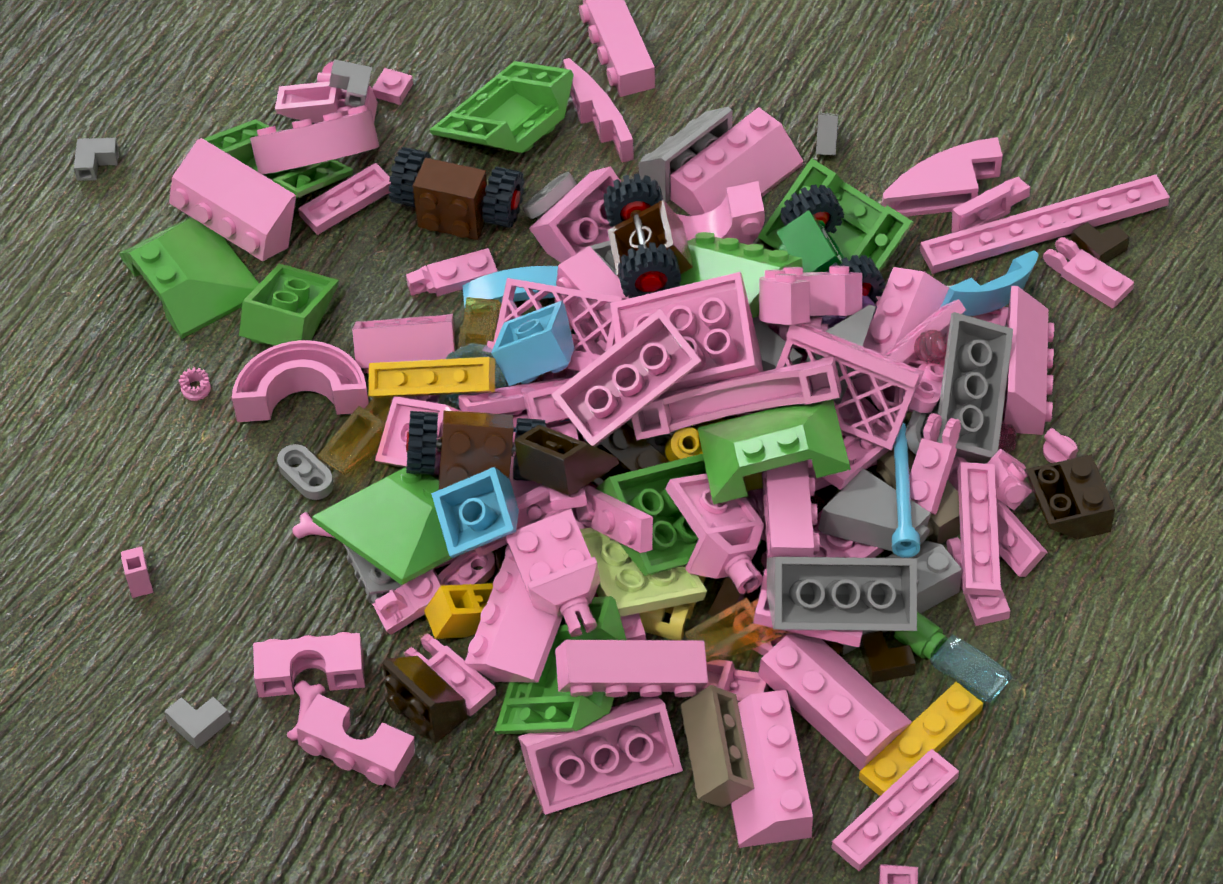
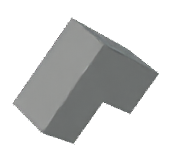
(353, 78)
(827, 133)
(94, 153)
(199, 724)

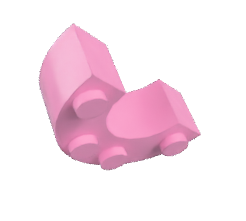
(316, 142)
(737, 217)
(794, 296)
(297, 368)

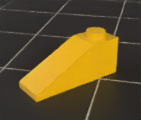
(457, 609)

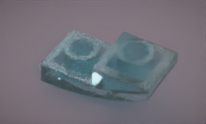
(971, 667)

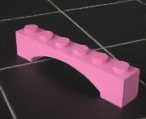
(777, 387)

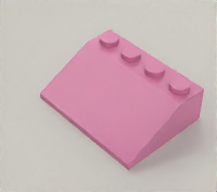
(711, 319)

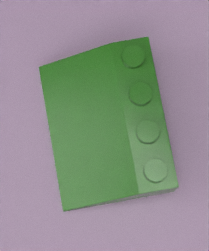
(720, 257)
(645, 490)

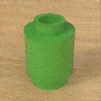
(925, 640)

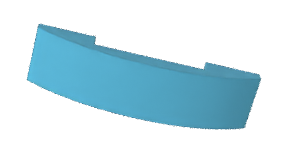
(493, 284)
(994, 294)

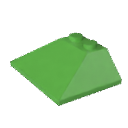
(511, 108)
(298, 180)
(866, 224)
(191, 274)
(769, 442)
(391, 525)
(539, 705)

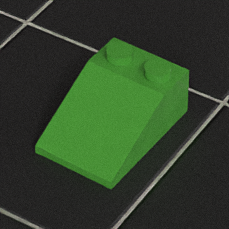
(286, 306)

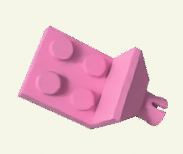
(393, 441)
(725, 531)
(557, 569)

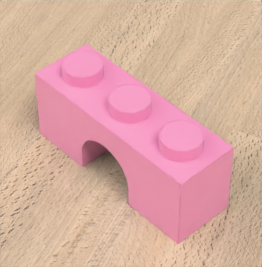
(281, 661)
(379, 758)

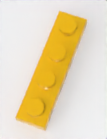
(432, 377)
(927, 732)

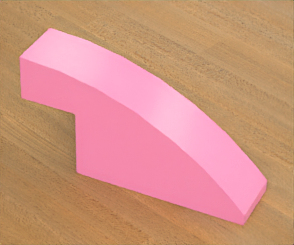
(945, 179)

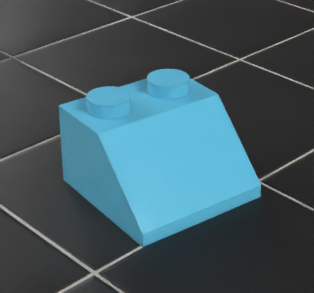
(534, 344)
(476, 511)

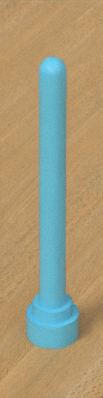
(905, 538)

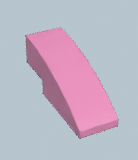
(316, 100)

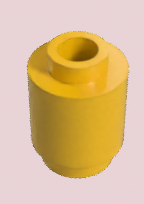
(674, 448)

